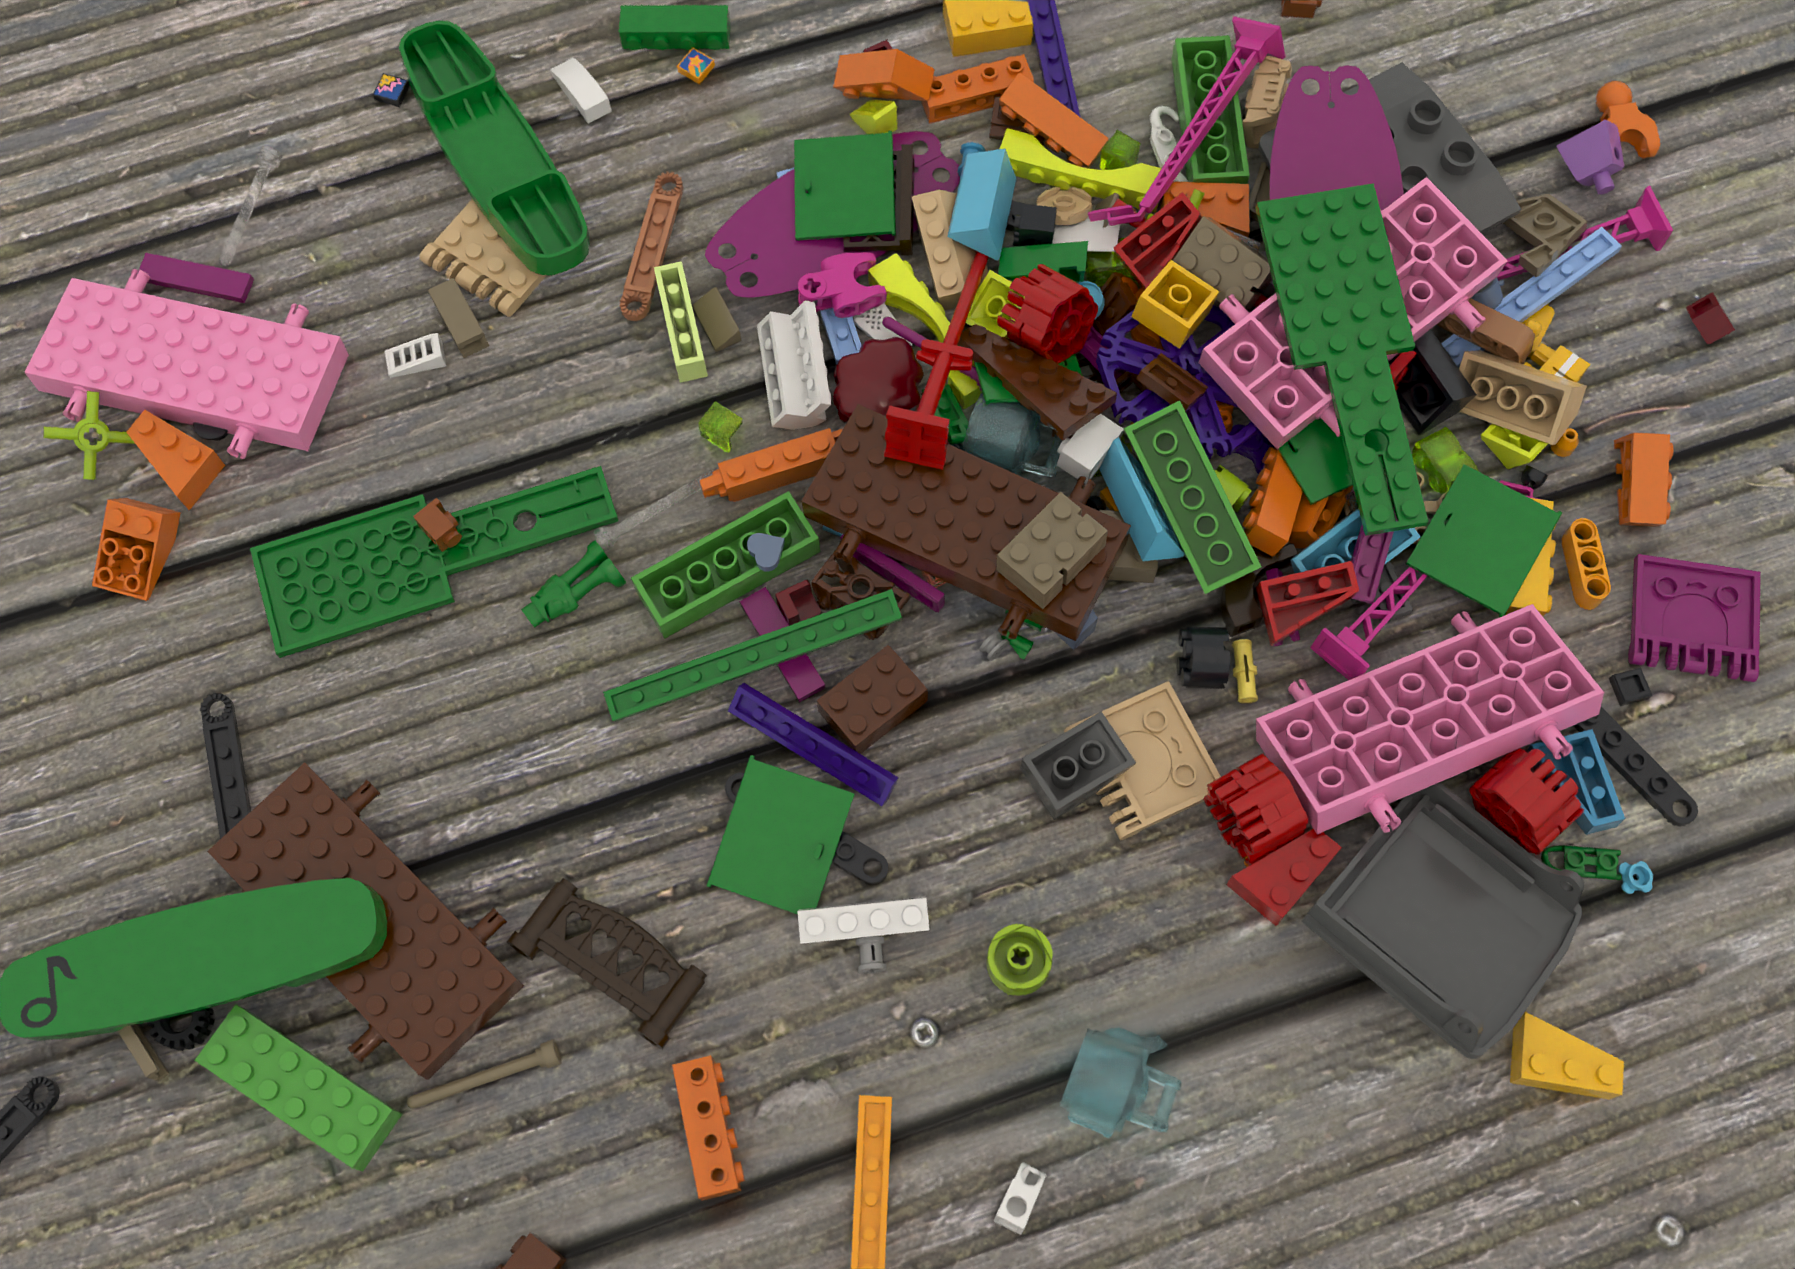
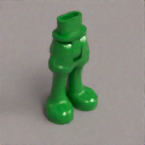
(558, 596)

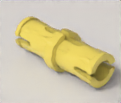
(1245, 671)

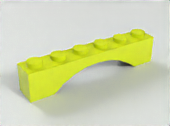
(1037, 164)
(913, 297)

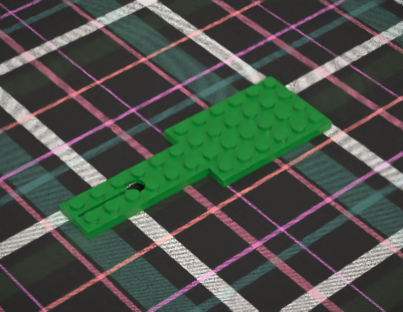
(1348, 314)
(388, 569)

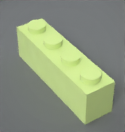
(680, 322)

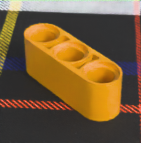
(1580, 575)

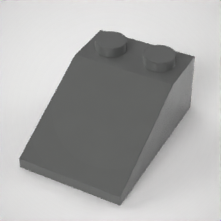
(1076, 765)

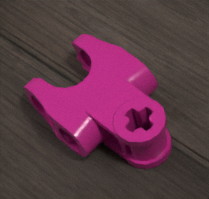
(838, 288)

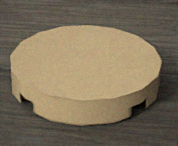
(1070, 204)

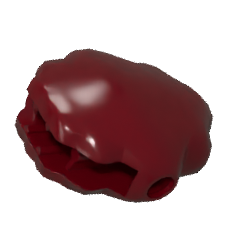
(878, 377)

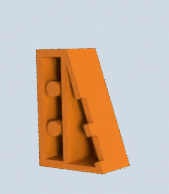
(883, 75)
(1222, 202)
(178, 458)
(1644, 479)

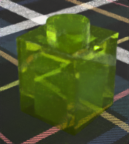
(1119, 152)

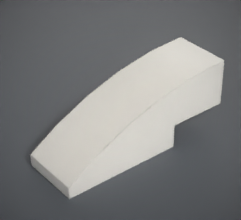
(581, 90)

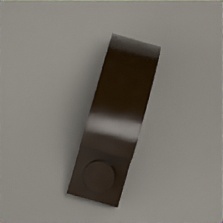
(1238, 603)

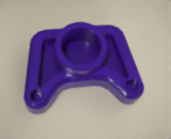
(1253, 449)

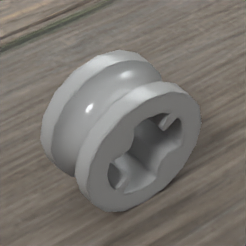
(994, 645)

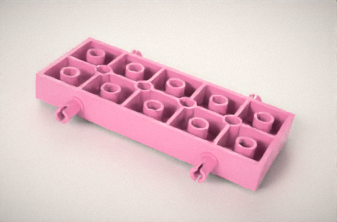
(1438, 267)
(188, 363)
(1428, 717)

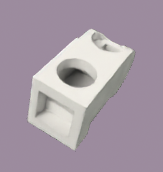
(1020, 1198)

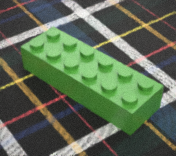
(1222, 152)
(1192, 497)
(720, 565)
(298, 1088)

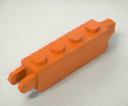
(770, 467)

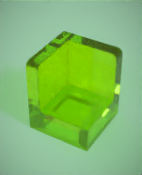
(719, 426)

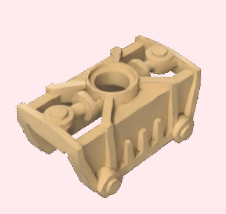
(1265, 99)

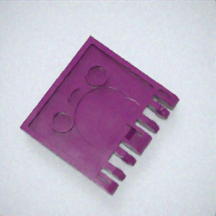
(1696, 611)

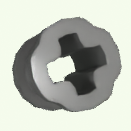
(871, 954)

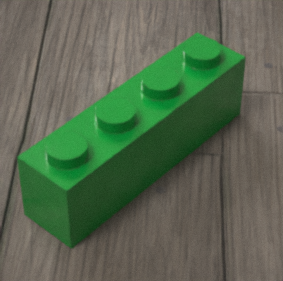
(674, 27)

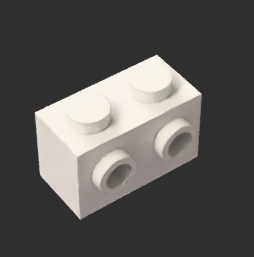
(1088, 447)

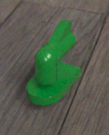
(1021, 644)

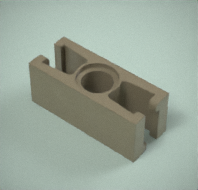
(458, 317)

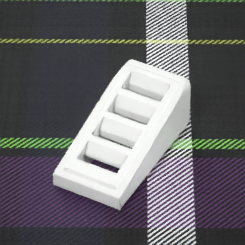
(426, 362)

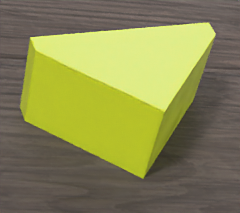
(876, 116)
(1511, 447)

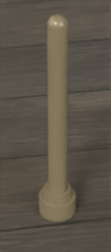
(545, 1055)

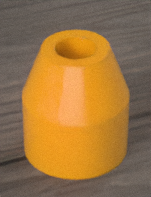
(1566, 444)

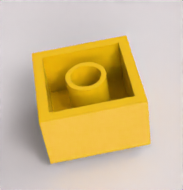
(1175, 304)

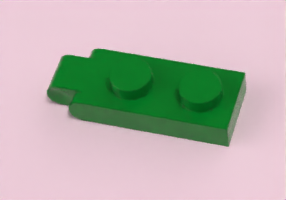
(950, 409)

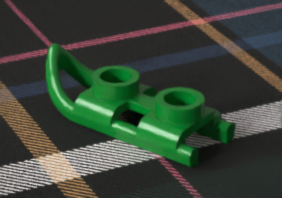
(1575, 860)

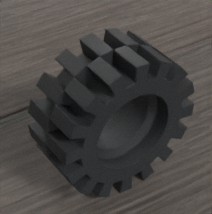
(184, 1039)

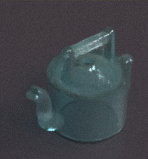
(1009, 437)
(1113, 1082)

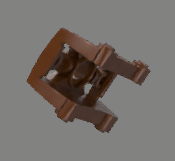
(840, 596)

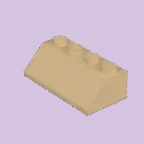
(946, 258)
(1520, 396)

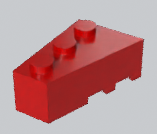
(1158, 240)
(1303, 597)
(1284, 875)

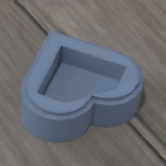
(766, 550)

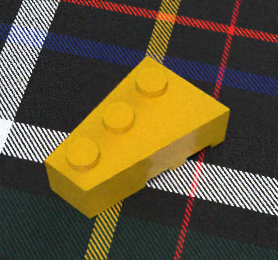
(986, 25)
(1561, 1062)

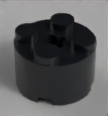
(1204, 657)

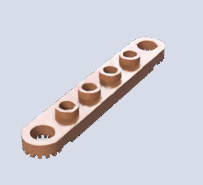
(651, 246)

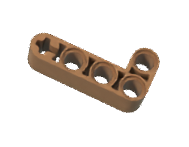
(1497, 333)

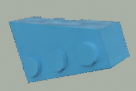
(1591, 775)

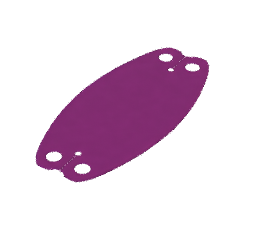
(1335, 146)
(768, 228)

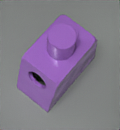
(1594, 156)

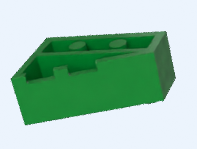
(1064, 258)

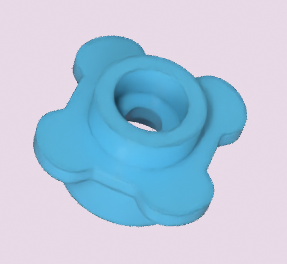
(1643, 874)

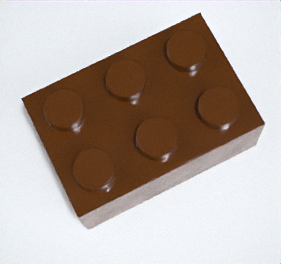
(872, 700)

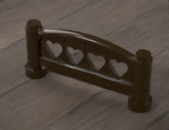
(658, 1007)

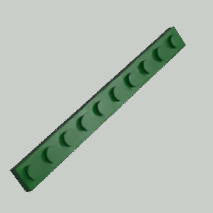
(753, 655)

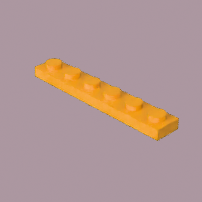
(871, 1182)

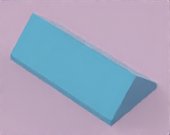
(983, 202)
(1139, 504)
(1339, 545)

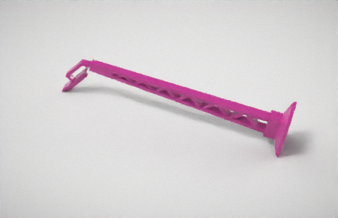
(1253, 43)
(1642, 221)
(1346, 649)

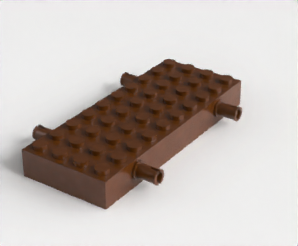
(951, 521)
(432, 975)

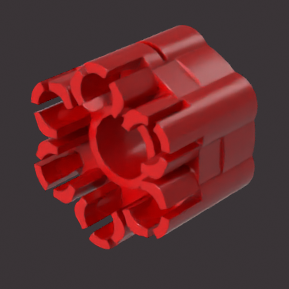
(1052, 314)
(1524, 805)
(1262, 807)

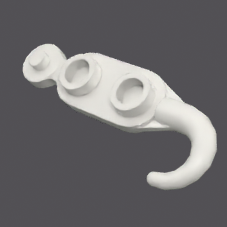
(1162, 138)

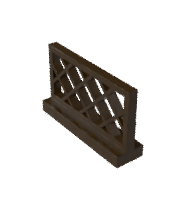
(904, 210)

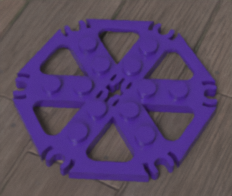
(1134, 356)

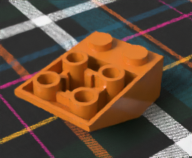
(134, 546)

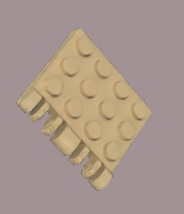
(481, 261)
(1169, 760)

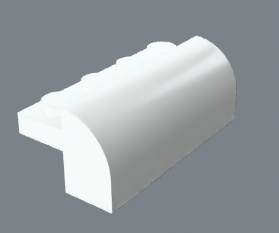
(794, 368)

